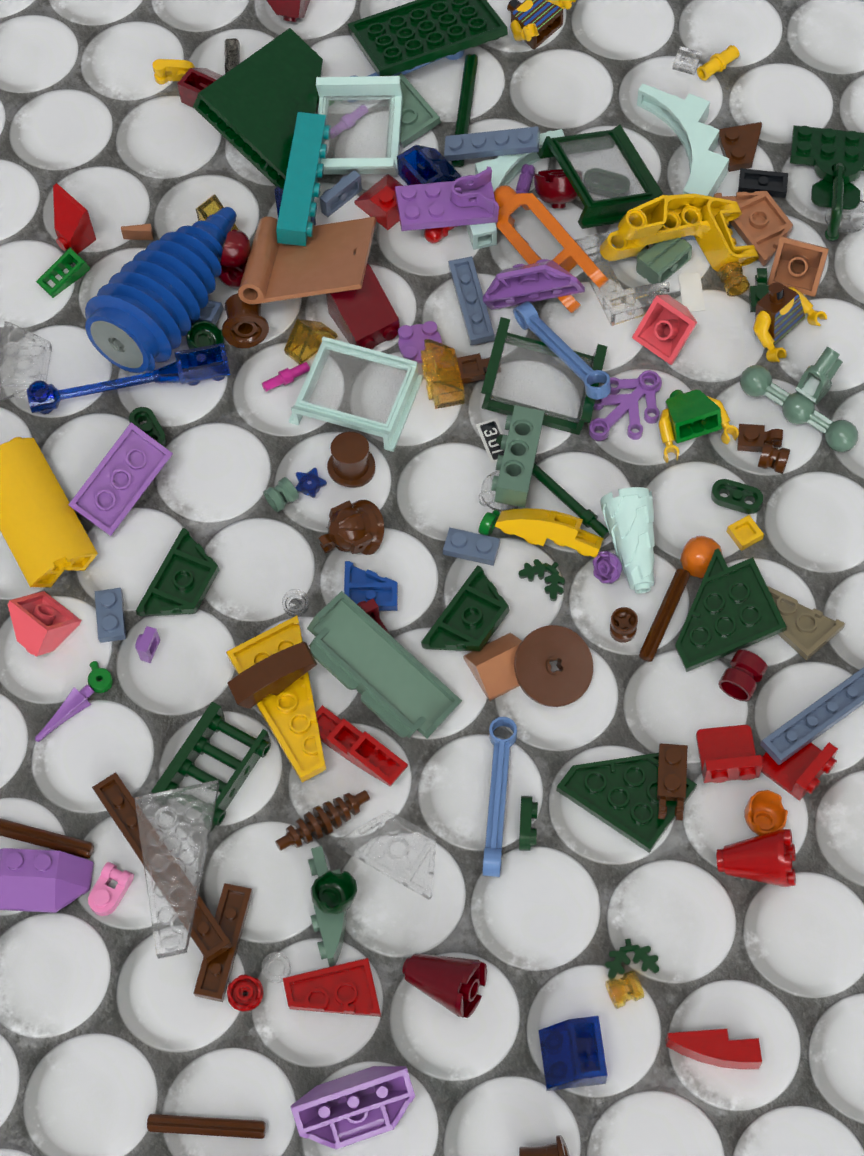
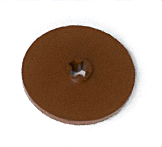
(535, 672)

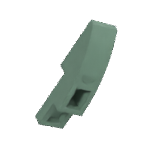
(330, 925)

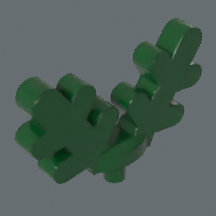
(540, 569)
(640, 954)

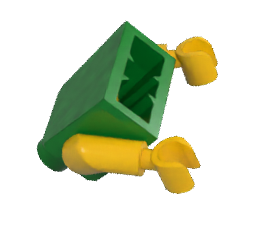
(692, 416)

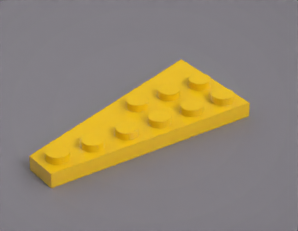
(291, 712)

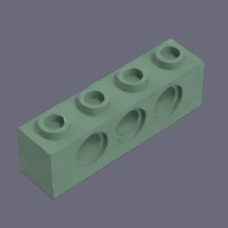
(519, 456)

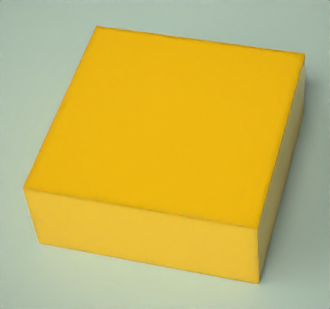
(745, 532)

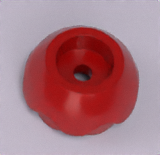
(245, 984)

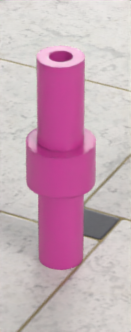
(285, 376)

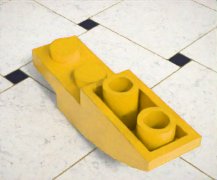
(540, 524)

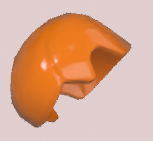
(698, 554)
(765, 812)

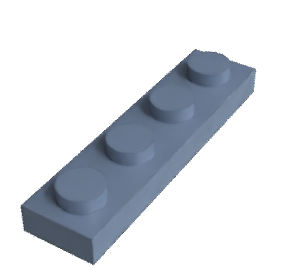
(492, 143)
(471, 300)

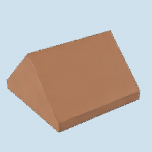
(798, 265)
(495, 666)

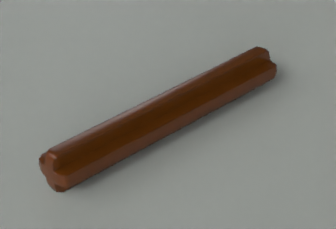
(664, 615)
(46, 839)
(206, 1126)

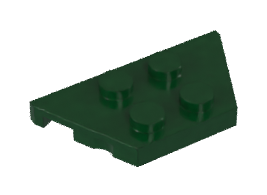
(180, 580)
(469, 617)

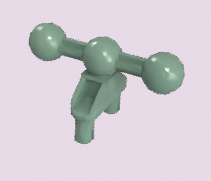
(800, 406)

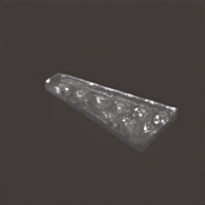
(174, 848)

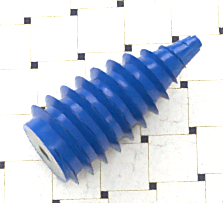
(158, 295)

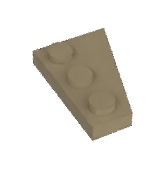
(806, 628)

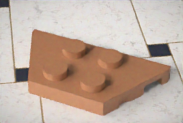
(760, 222)

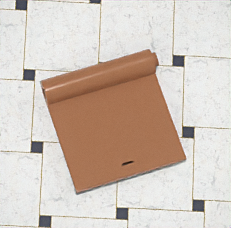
(328, 263)

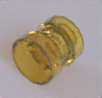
(734, 280)
(624, 989)

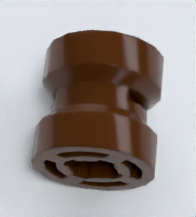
(774, 458)
(622, 619)

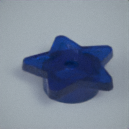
(309, 489)

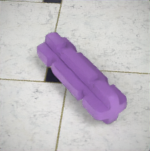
(525, 179)

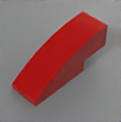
(716, 1049)

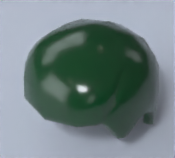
(204, 334)
(334, 892)

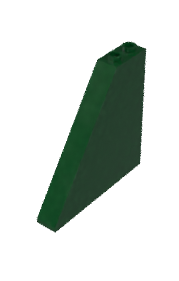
(260, 102)

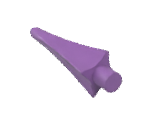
(72, 705)

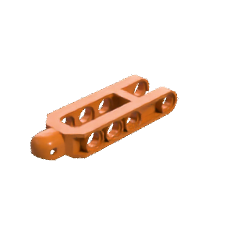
(567, 258)

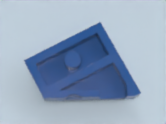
(366, 585)

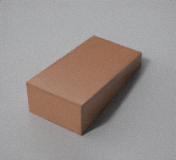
(137, 232)

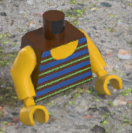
(536, 19)
(778, 314)

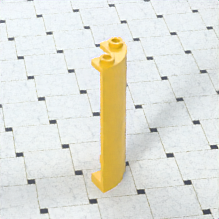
(37, 518)

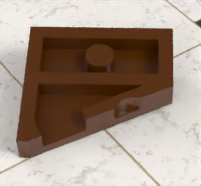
(740, 144)

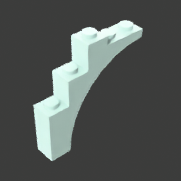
(699, 140)
(504, 170)

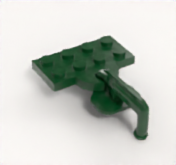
(838, 161)

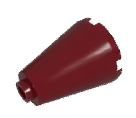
(447, 980)

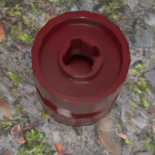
(743, 675)

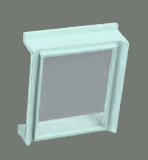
(363, 123)
(359, 390)

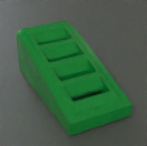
(62, 263)

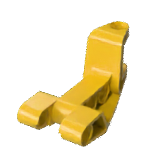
(707, 221)

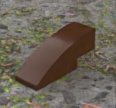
(271, 675)

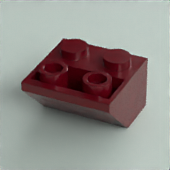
(193, 82)

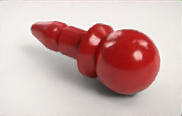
(435, 234)

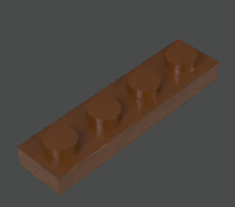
(231, 917)

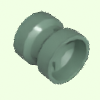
(281, 494)

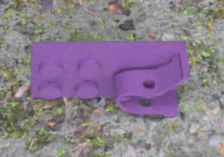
(447, 204)
(120, 479)

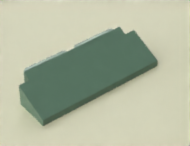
(380, 669)

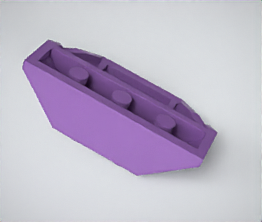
(530, 283)
(42, 879)
(354, 1106)

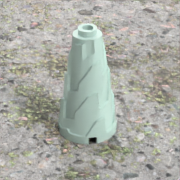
(632, 532)

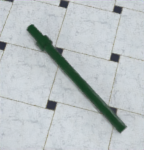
(589, 517)

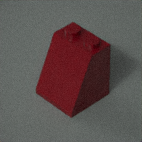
(364, 313)

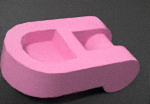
(104, 899)

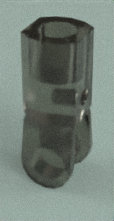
(231, 53)

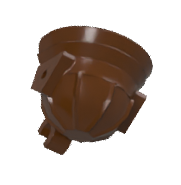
(354, 528)

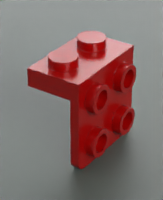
(728, 754)
(802, 770)

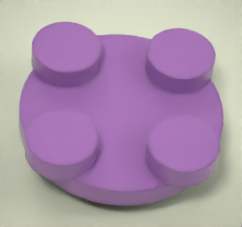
(412, 339)

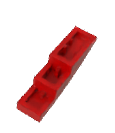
(359, 747)

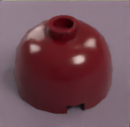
(554, 188)

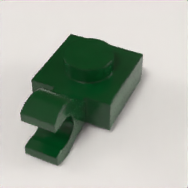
(760, 290)

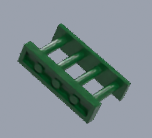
(199, 743)

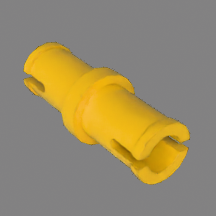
(718, 62)

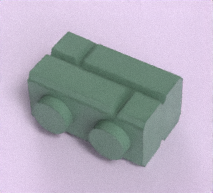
(663, 259)

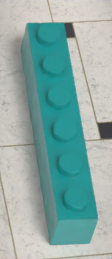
(301, 179)

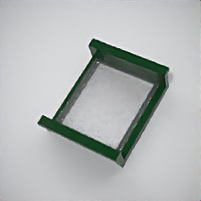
(603, 173)
(534, 377)

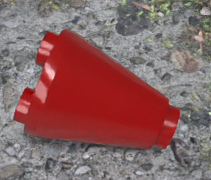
(761, 858)

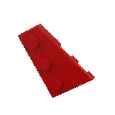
(334, 989)

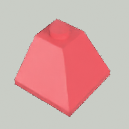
(665, 328)
(41, 622)

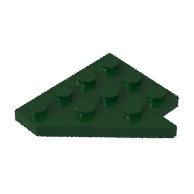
(727, 613)
(623, 796)

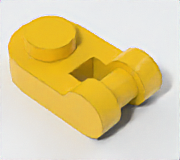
(170, 69)

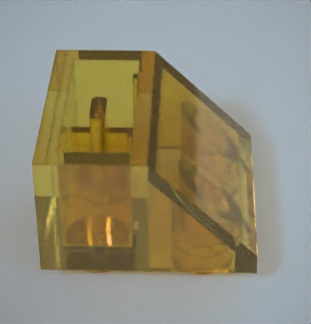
(442, 374)

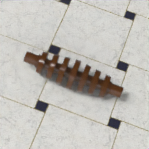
(322, 820)

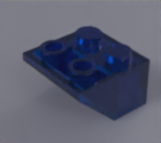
(424, 166)
(573, 1054)

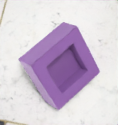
(147, 644)

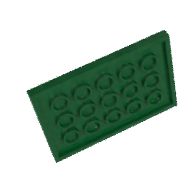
(424, 32)

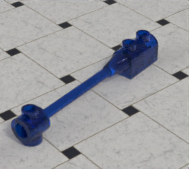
(189, 368)

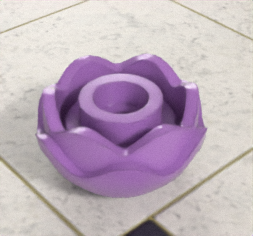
(607, 567)

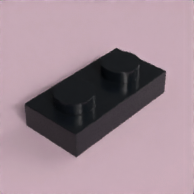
(758, 180)

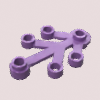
(628, 403)

